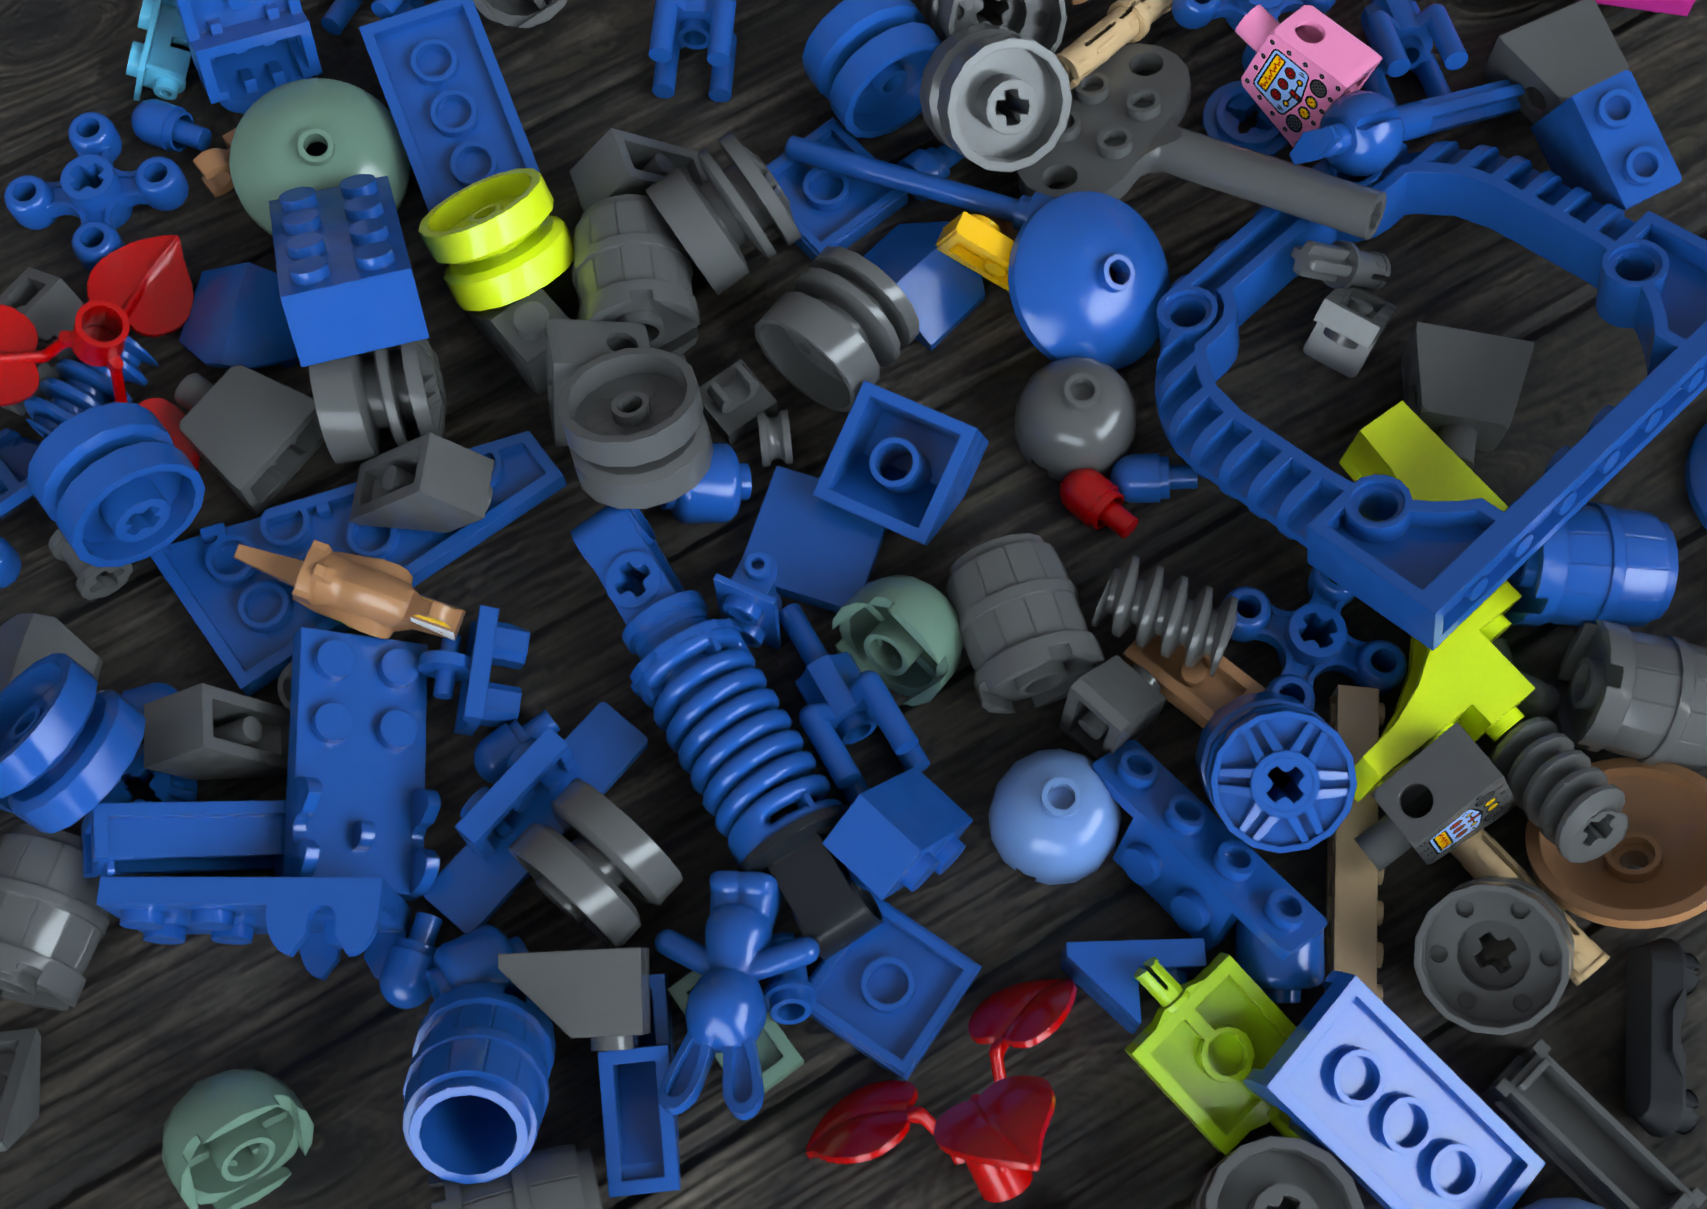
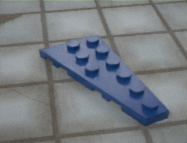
(253, 615)

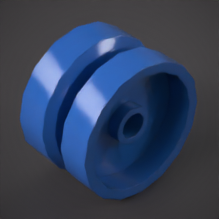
(871, 63)
(115, 484)
(63, 742)

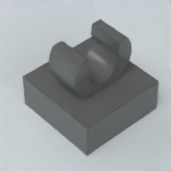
(734, 400)

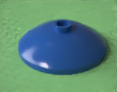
(1065, 286)

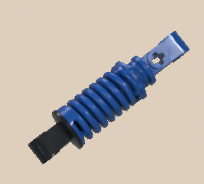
(728, 731)

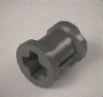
(90, 581)

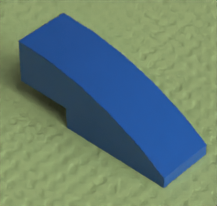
(637, 1130)

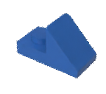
(1108, 969)

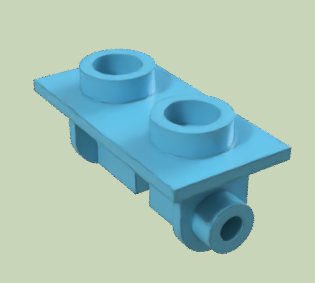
(156, 61)

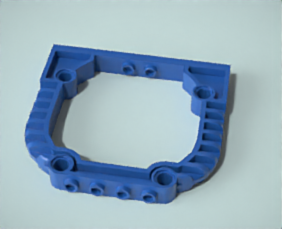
(1432, 558)

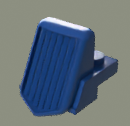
(247, 47)

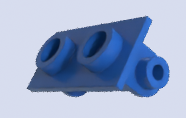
(752, 599)

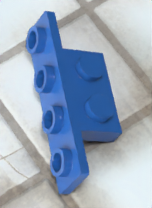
(493, 817)
(1196, 864)

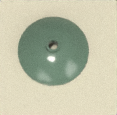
(276, 130)

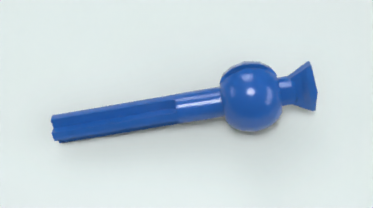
(1366, 129)

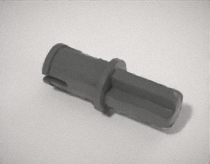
(1340, 264)

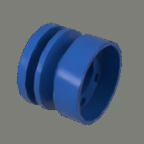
(1250, 740)

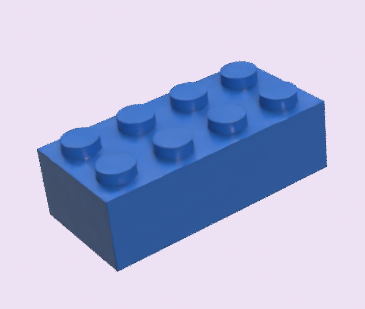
(344, 270)

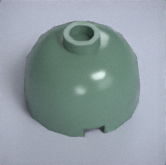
(903, 634)
(233, 1137)

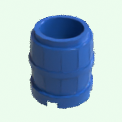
(1599, 567)
(477, 1083)

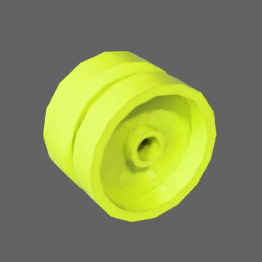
(498, 239)

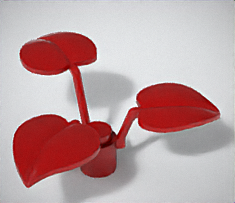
(133, 288)
(991, 1132)

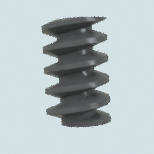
(1167, 613)
(1561, 790)

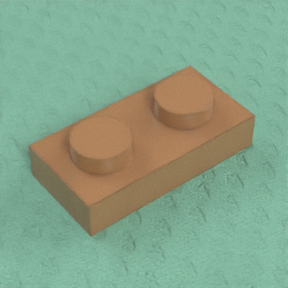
(1192, 689)

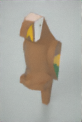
(357, 591)

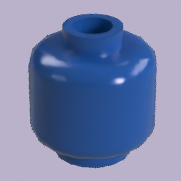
(718, 493)
(473, 960)
(1277, 977)

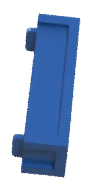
(183, 837)

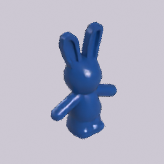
(727, 1002)

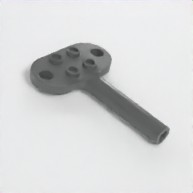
(1129, 128)

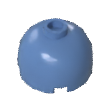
(1054, 817)

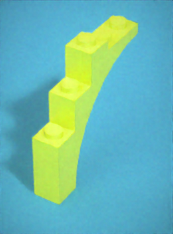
(1466, 674)

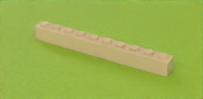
(1351, 875)

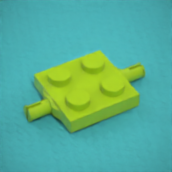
(1208, 1043)

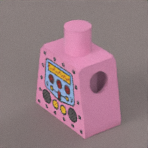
(1301, 66)

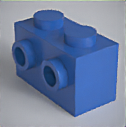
(899, 834)

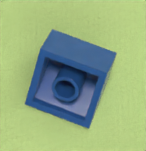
(900, 464)

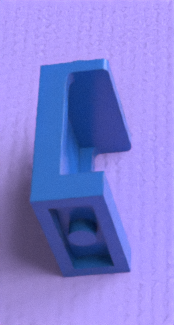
(1608, 144)

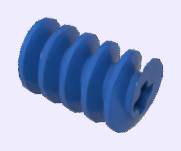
(82, 388)

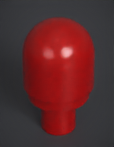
(1096, 501)

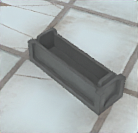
(1582, 1136)

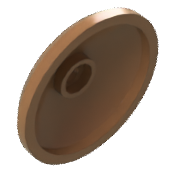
(1663, 836)

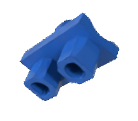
(487, 645)

